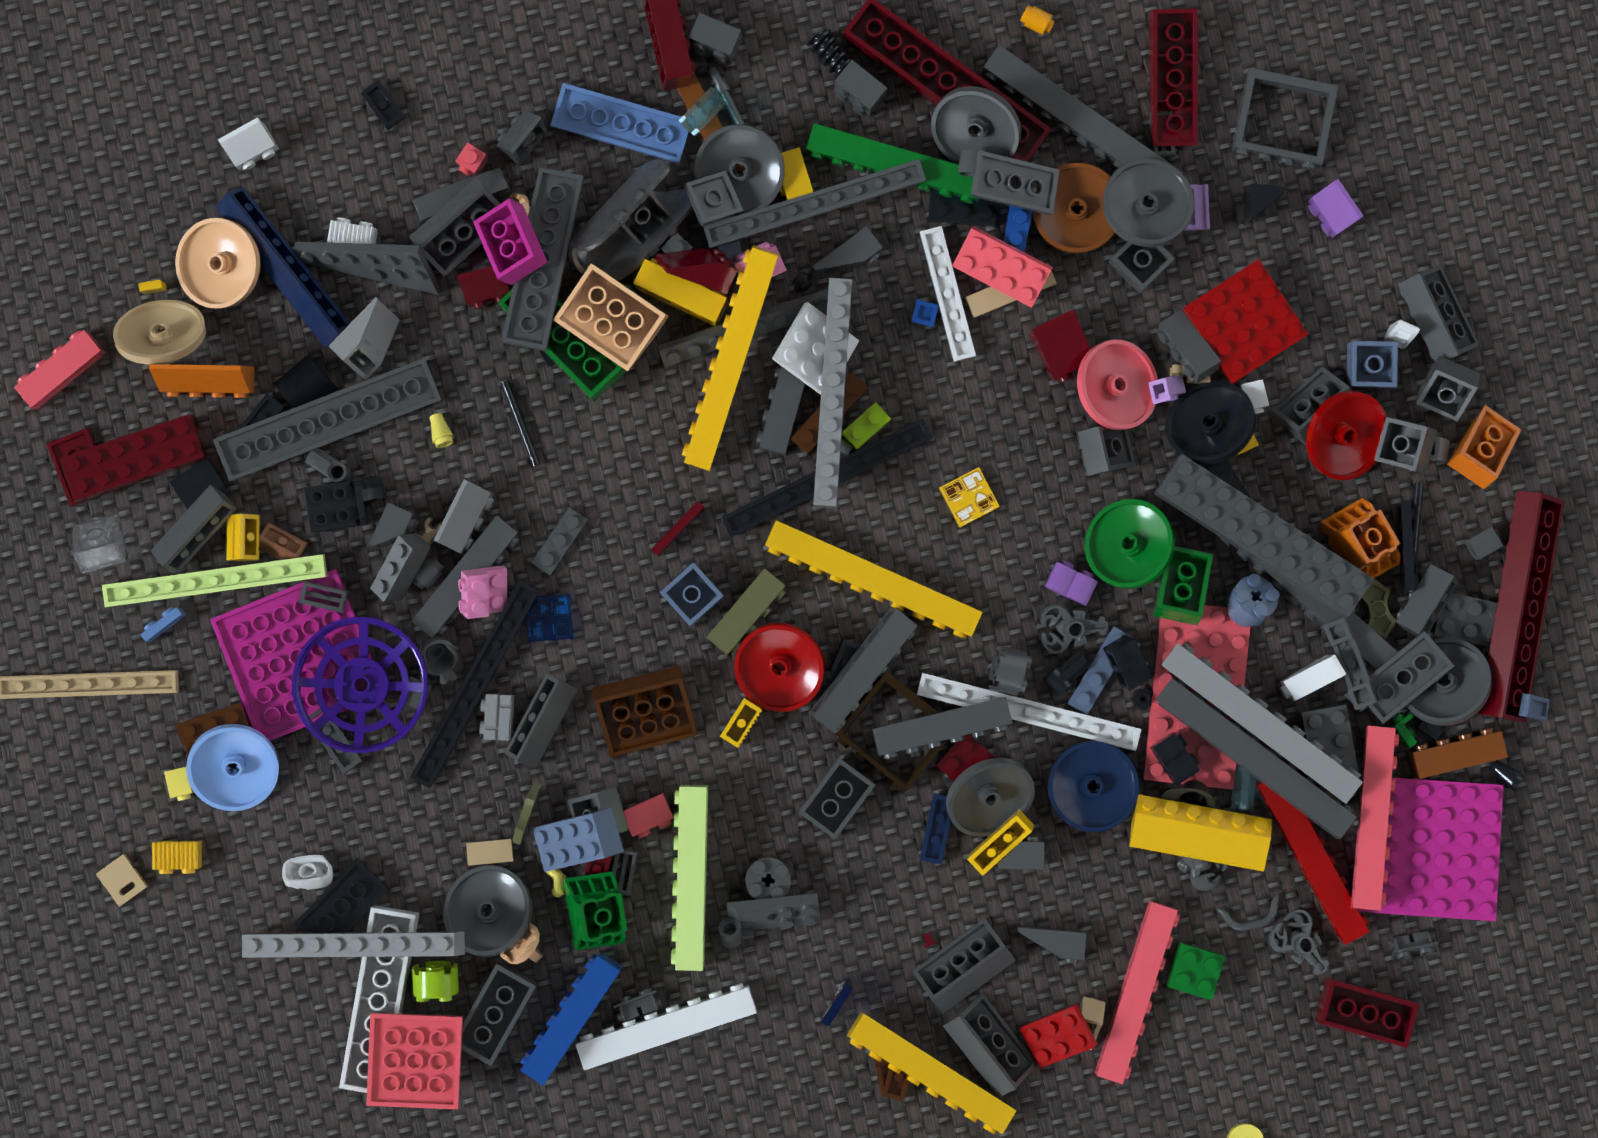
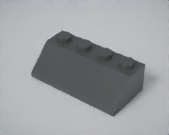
(1438, 314)
(963, 966)
(990, 1045)

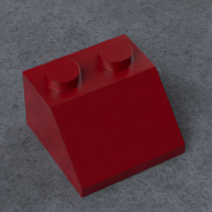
(482, 287)

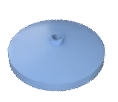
(229, 785)

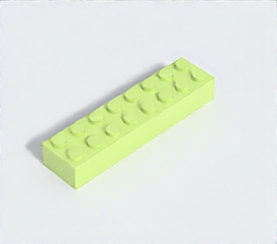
(691, 877)

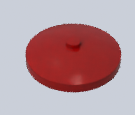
(1345, 435)
(779, 667)

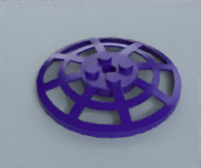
(346, 689)

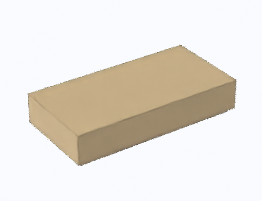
(490, 852)

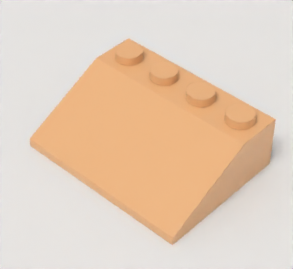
(610, 317)

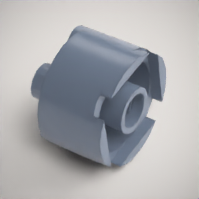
(1252, 601)

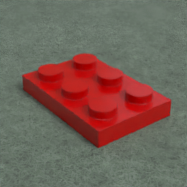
(1058, 1036)

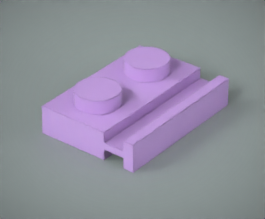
(1200, 218)

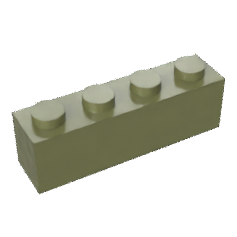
(746, 611)

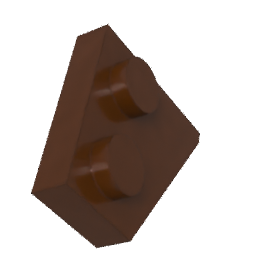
(890, 1083)

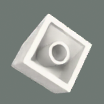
(249, 144)

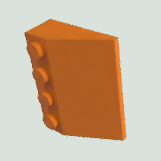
(203, 379)

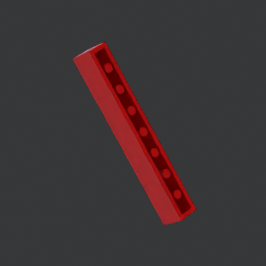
(1316, 866)

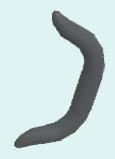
(1253, 924)

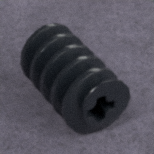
(830, 52)

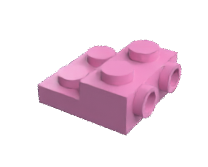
(482, 591)

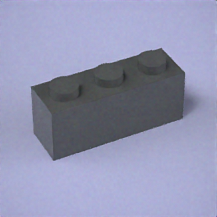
(1188, 346)
(400, 567)
(1427, 600)

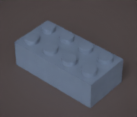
(578, 839)

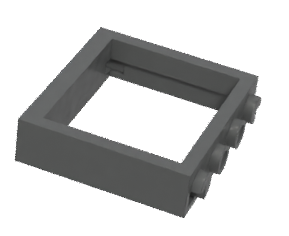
(1289, 83)

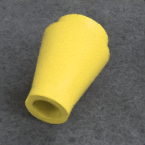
(440, 431)

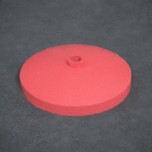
(1115, 384)

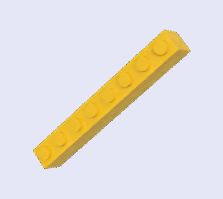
(931, 1073)

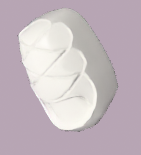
(307, 872)

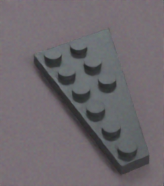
(380, 262)

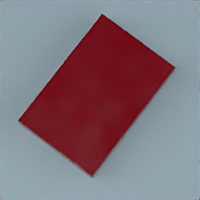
(65, 446)

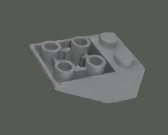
(366, 339)

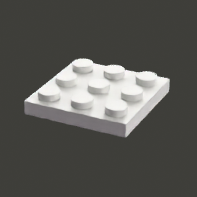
(803, 347)

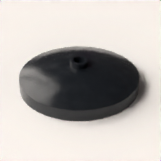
(1210, 422)

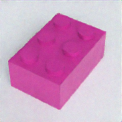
(510, 241)

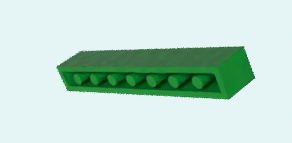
(876, 156)

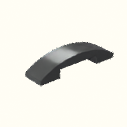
(1351, 660)

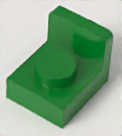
(1406, 734)

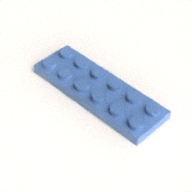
(620, 123)

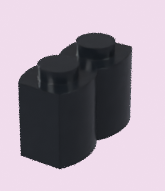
(1174, 758)

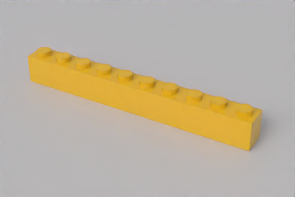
(731, 357)
(874, 579)

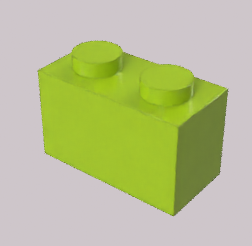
(866, 426)

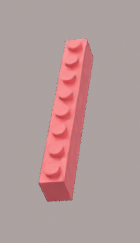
(1373, 818)
(1136, 992)

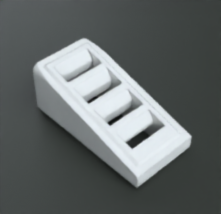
(1402, 333)

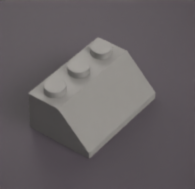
(464, 517)

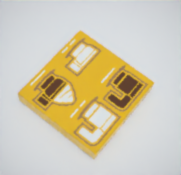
(969, 497)

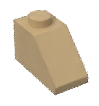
(1093, 1013)

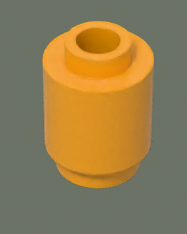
(1037, 20)

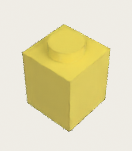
(178, 784)

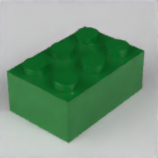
(1184, 586)

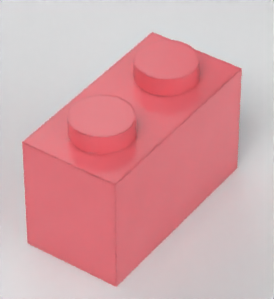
(648, 814)

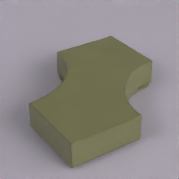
(1378, 613)
(526, 813)

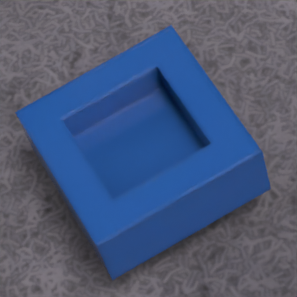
(924, 313)

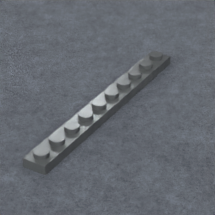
(814, 204)

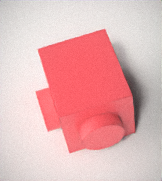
(471, 160)

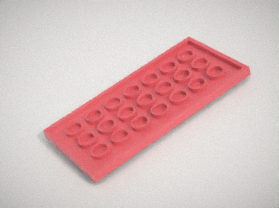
(1227, 648)

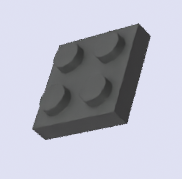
(713, 198)

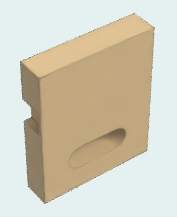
(117, 876)

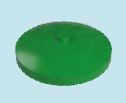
(1129, 544)

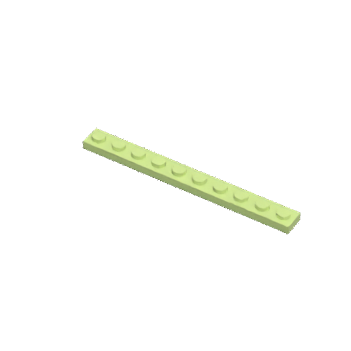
(214, 580)

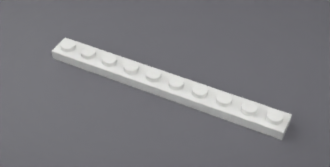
(1032, 712)

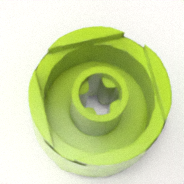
(435, 981)

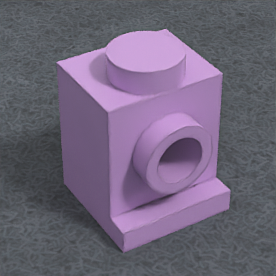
(1166, 389)

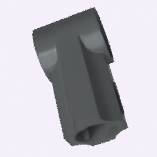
(327, 465)

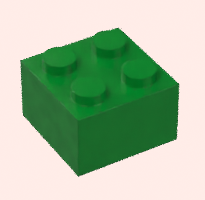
(1195, 970)

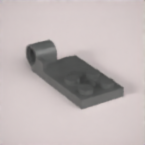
(993, 175)
(1394, 695)
(765, 914)

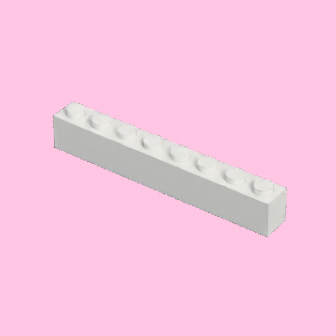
(666, 1027)

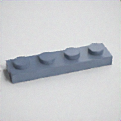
(1095, 676)

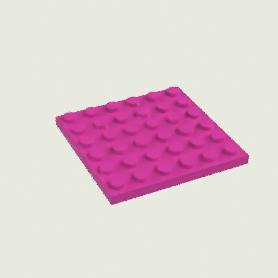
(263, 646)
(1443, 849)

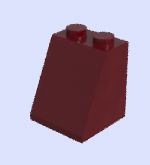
(1060, 345)

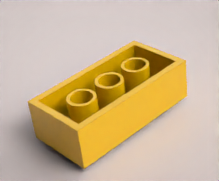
(681, 293)

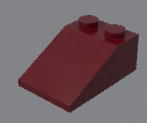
(701, 267)

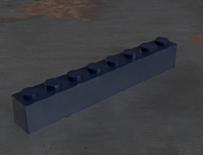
(285, 267)

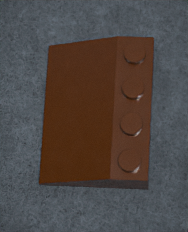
(644, 711)

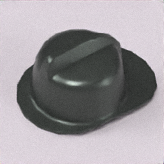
(1191, 792)

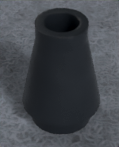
(1506, 774)

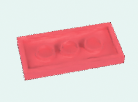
(1002, 266)

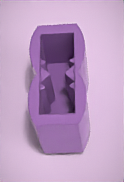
(1071, 583)

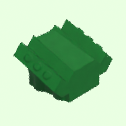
(595, 910)

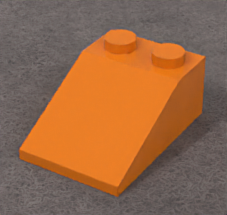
(1484, 447)

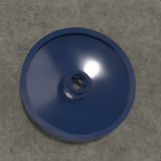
(1114, 791)

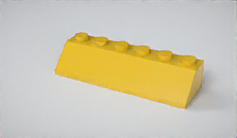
(1200, 832)

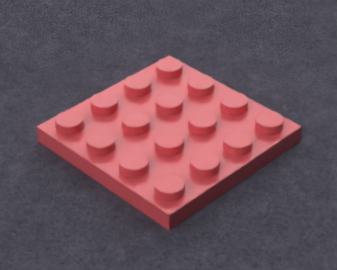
(414, 1060)

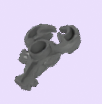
(1069, 627)
(1198, 880)
(1299, 941)

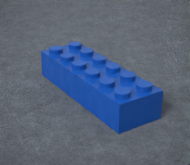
(567, 1023)

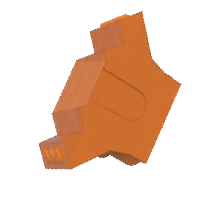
(1362, 538)

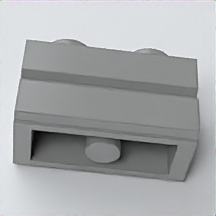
(498, 717)

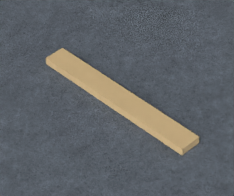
(89, 684)

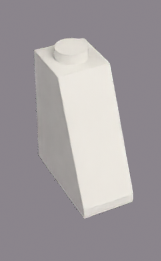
(1312, 677)

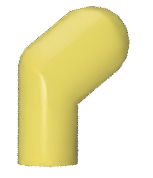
(558, 877)

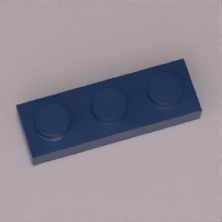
(936, 831)

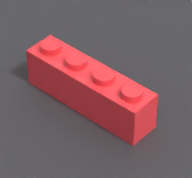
(59, 369)

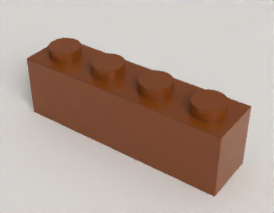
(1458, 754)

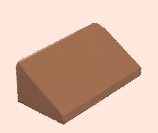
(281, 543)

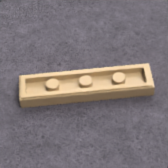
(992, 299)

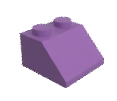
(1334, 208)

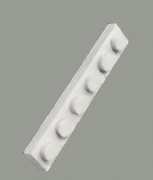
(947, 294)

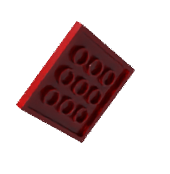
(1245, 321)

